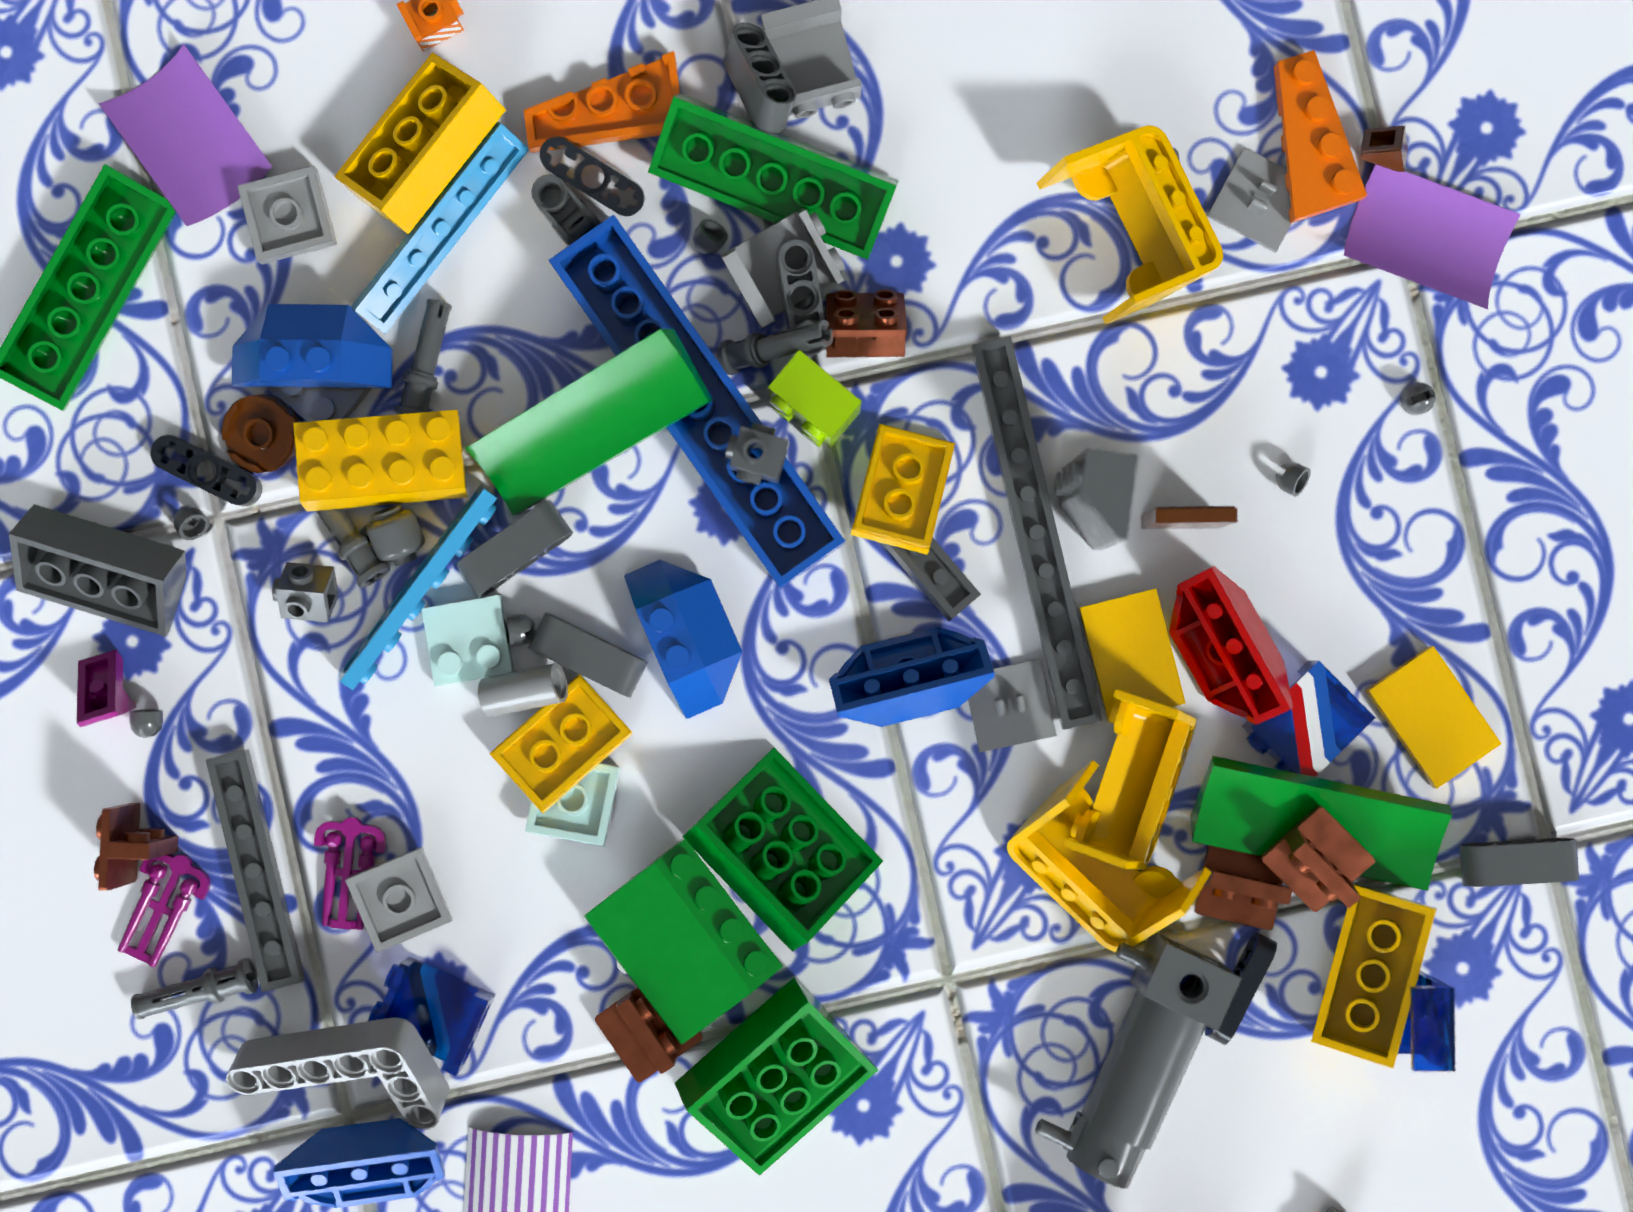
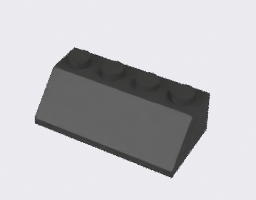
(1098, 495)
(97, 569)

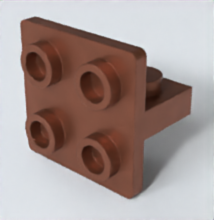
(866, 324)
(125, 844)
(1319, 860)
(1240, 889)
(641, 1036)

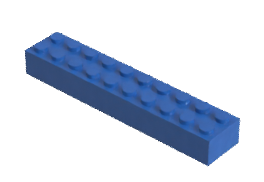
(631, 303)

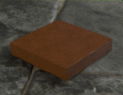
(1189, 517)

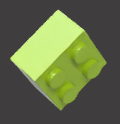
(813, 400)

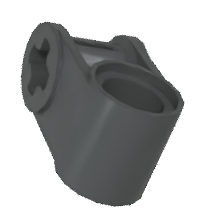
(568, 216)

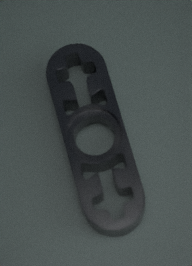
(562, 168)
(186, 449)
(1252, 969)

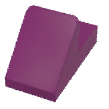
(101, 689)

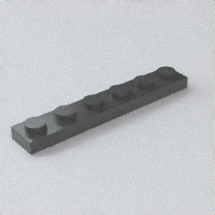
(255, 870)

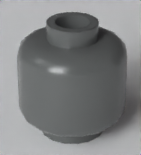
(395, 535)

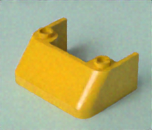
(1155, 208)
(1135, 784)
(1103, 898)

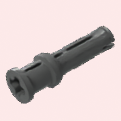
(759, 349)
(421, 379)
(354, 547)
(213, 985)

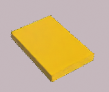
(903, 489)
(1131, 649)
(1433, 717)
(561, 744)

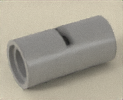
(522, 690)

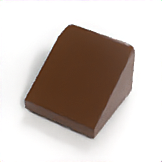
(1385, 147)

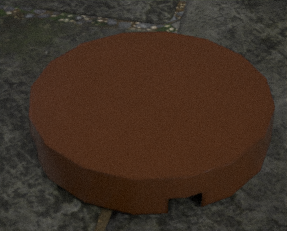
(260, 433)

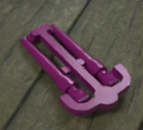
(350, 829)
(179, 866)

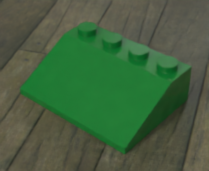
(783, 850)
(683, 941)
(774, 1077)

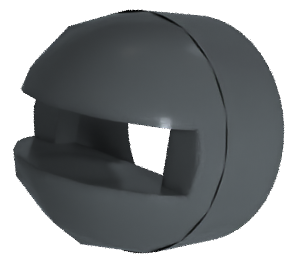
(709, 237)
(1422, 406)
(1294, 478)
(185, 528)
(520, 629)
(146, 722)

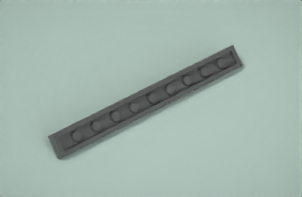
(1036, 533)

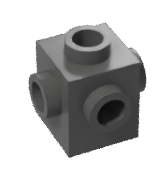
(765, 467)
(306, 592)

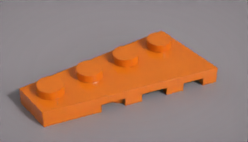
(610, 109)
(1316, 149)

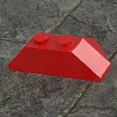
(1229, 648)

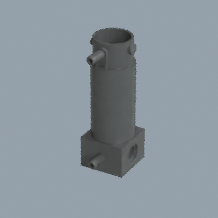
(1146, 1057)

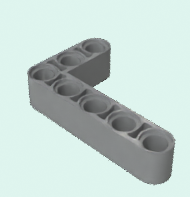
(345, 1053)

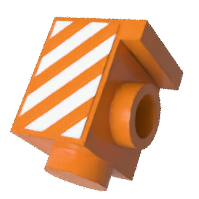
(431, 29)

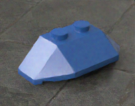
(311, 349)
(686, 633)
(910, 677)
(360, 1165)

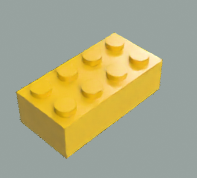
(420, 142)
(380, 460)
(1373, 976)

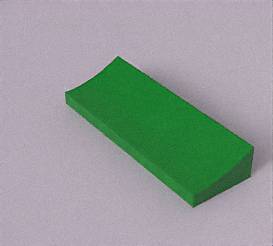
(770, 174)
(84, 287)
(591, 421)
(1255, 805)

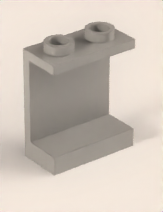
(814, 55)
(755, 266)

